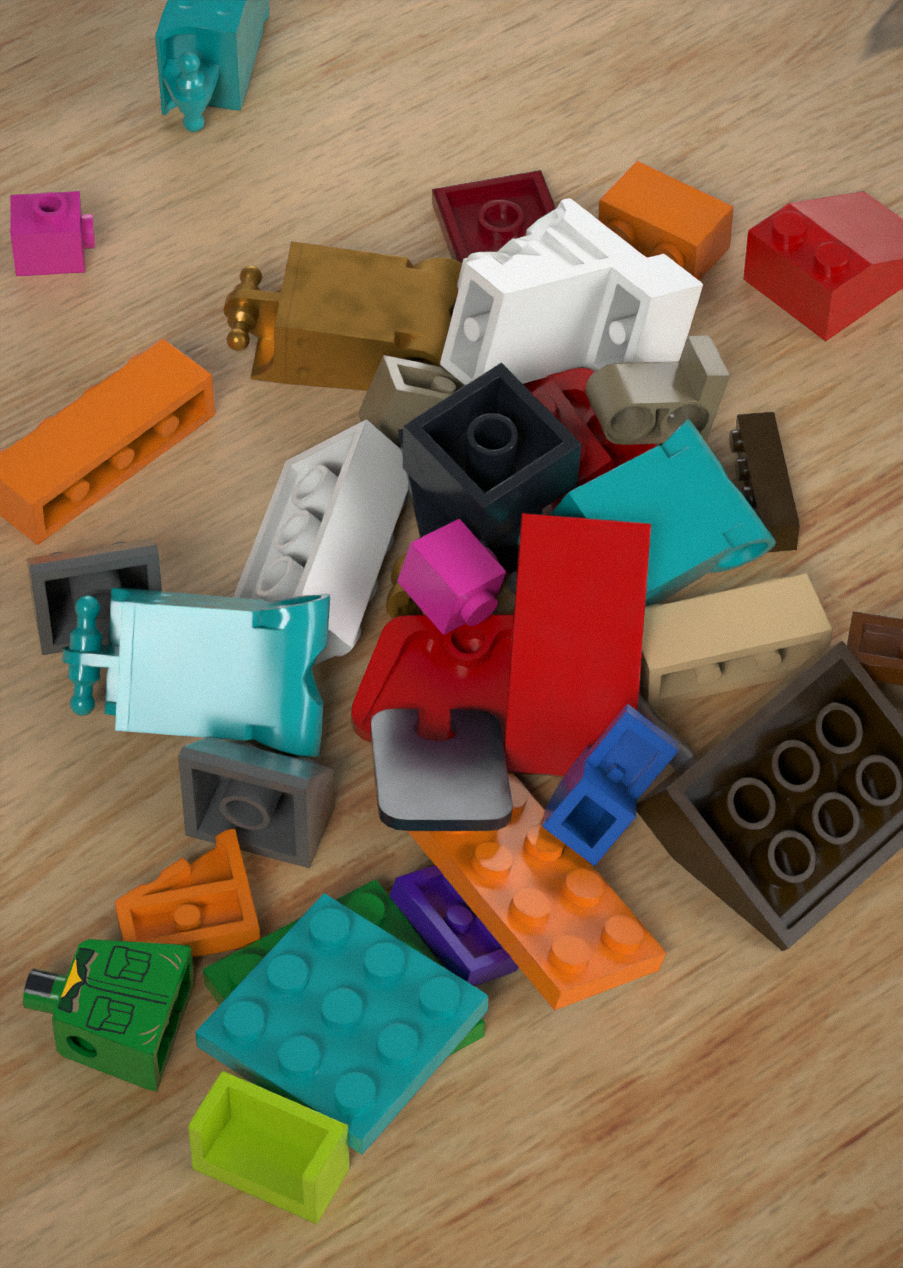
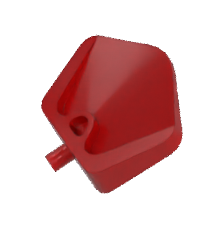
(436, 673)

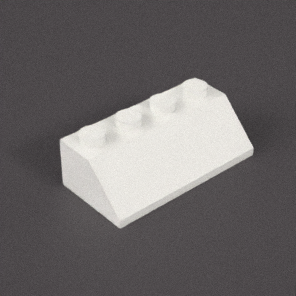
(330, 529)

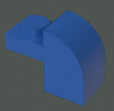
(605, 782)

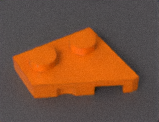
(194, 903)

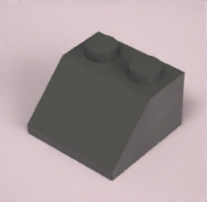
(66, 576)
(268, 798)

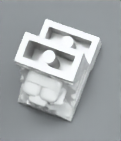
(567, 302)

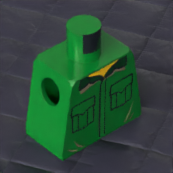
(117, 1006)

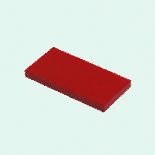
(573, 637)

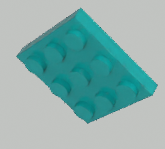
(343, 1020)

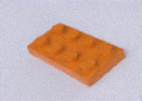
(545, 904)

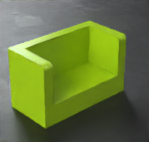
(269, 1147)

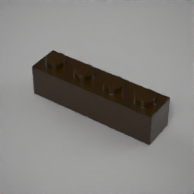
(765, 476)

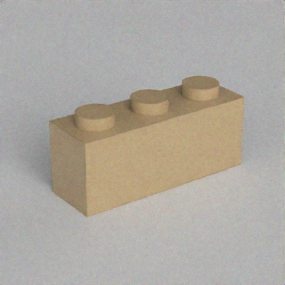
(730, 639)

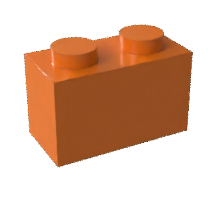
(668, 218)

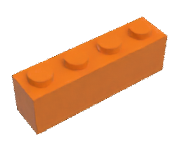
(102, 439)

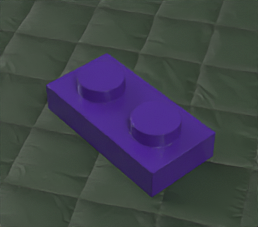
(450, 927)

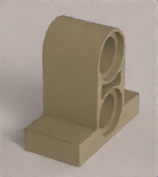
(655, 398)

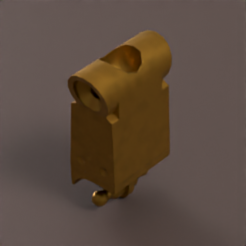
(342, 315)

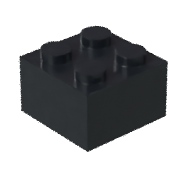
(491, 454)

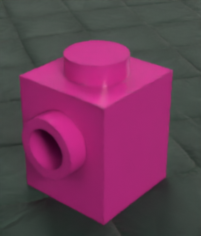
(49, 233)
(452, 577)

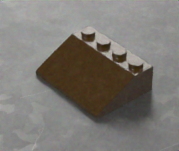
(790, 798)

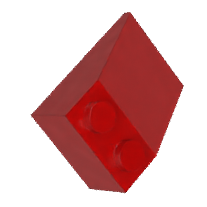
(827, 259)

